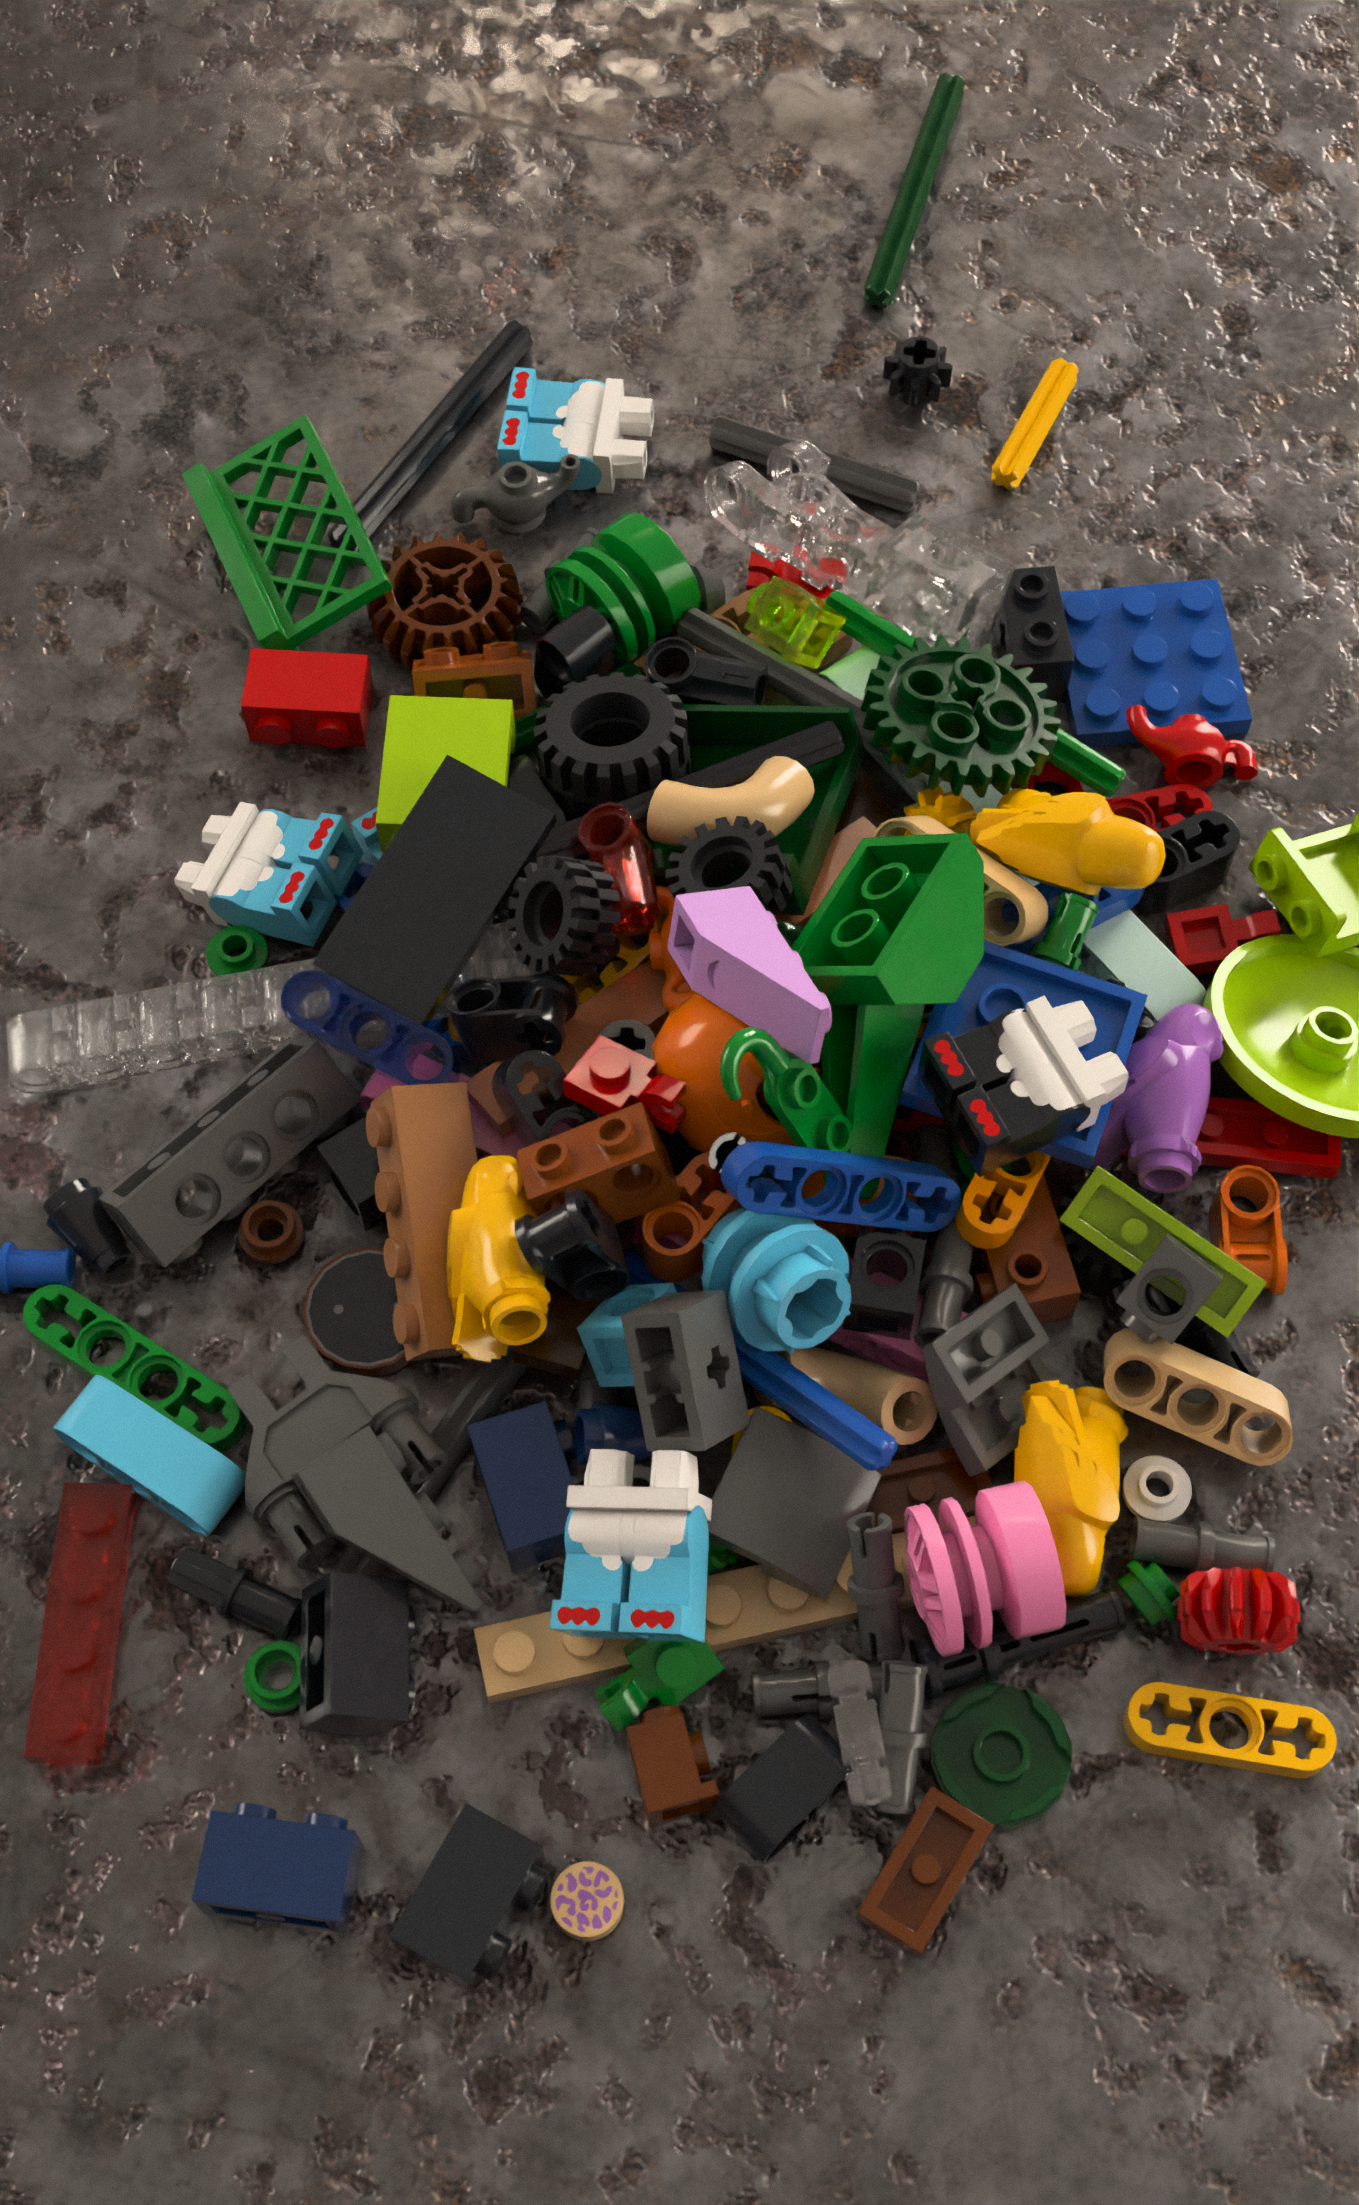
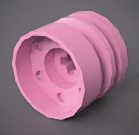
(998, 1565)

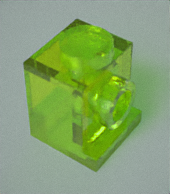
(793, 621)

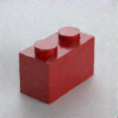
(308, 698)

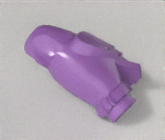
(1164, 1100)

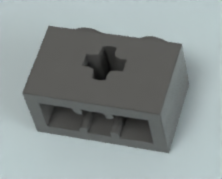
(685, 1370)

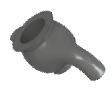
(516, 494)

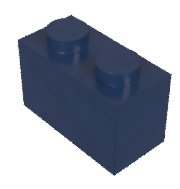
(526, 1480)
(279, 1868)

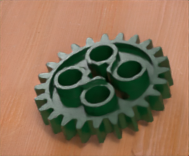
(960, 716)

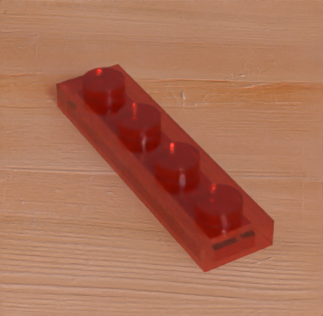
(81, 1625)

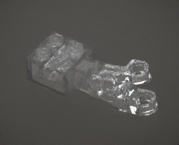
(907, 574)

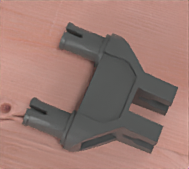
(310, 1426)

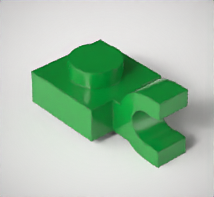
(659, 1669)

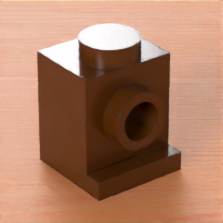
(670, 1766)

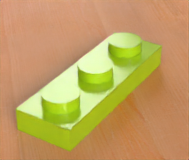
(1132, 1228)

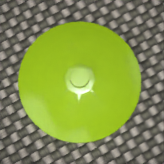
(1292, 1030)

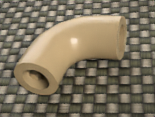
(771, 795)
(883, 1395)

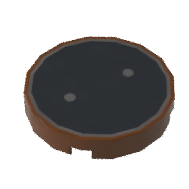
(352, 1314)

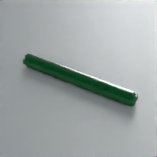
(913, 191)

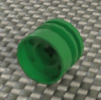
(631, 579)

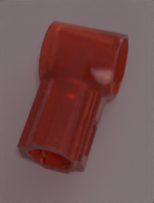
(624, 852)

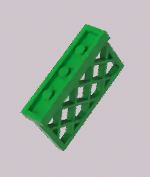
(241, 549)

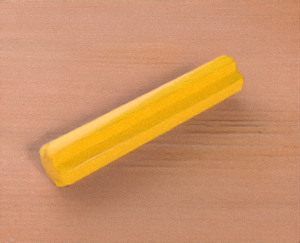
(1034, 424)

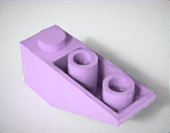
(746, 967)

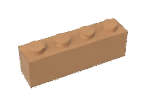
(423, 1164)

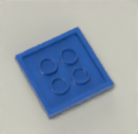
(1155, 650)
(1009, 981)

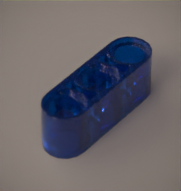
(349, 1012)

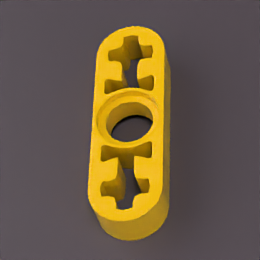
(1284, 1718)

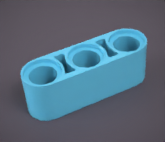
(151, 1454)

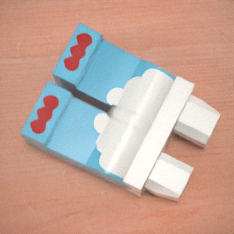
(579, 419)
(268, 867)
(635, 1551)

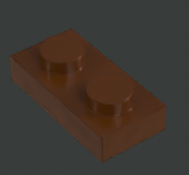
(925, 1481)
(924, 1871)

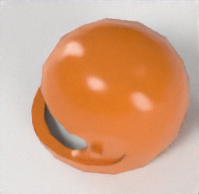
(691, 1051)

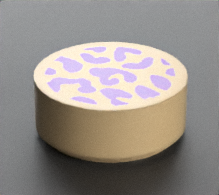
(587, 1901)

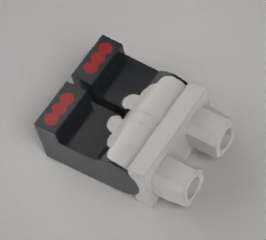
(1019, 1081)

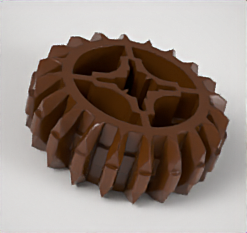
(447, 586)

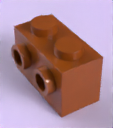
(494, 674)
(1031, 1258)

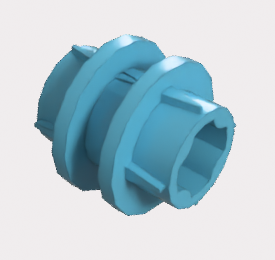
(779, 1278)

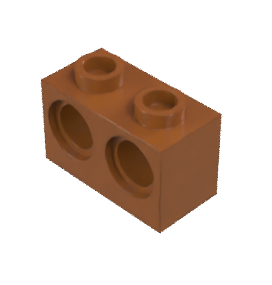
(611, 1159)

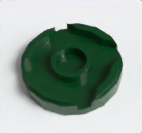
(1001, 1754)

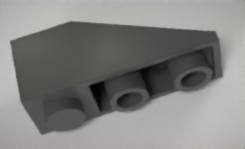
(370, 1508)

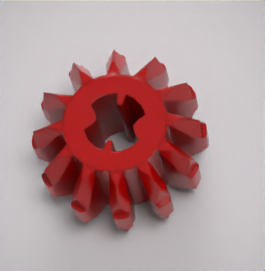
(1238, 1611)

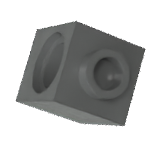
(1177, 1261)

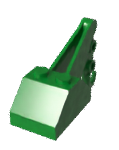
(880, 946)

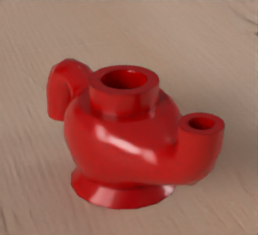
(1192, 749)

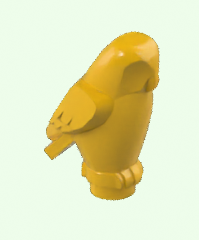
(1069, 841)
(489, 1281)
(1074, 1467)

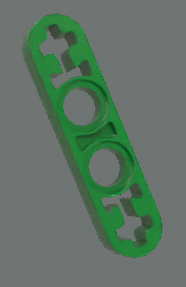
(137, 1363)

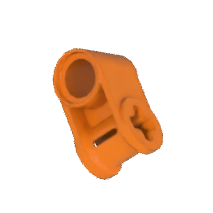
(1252, 1237)

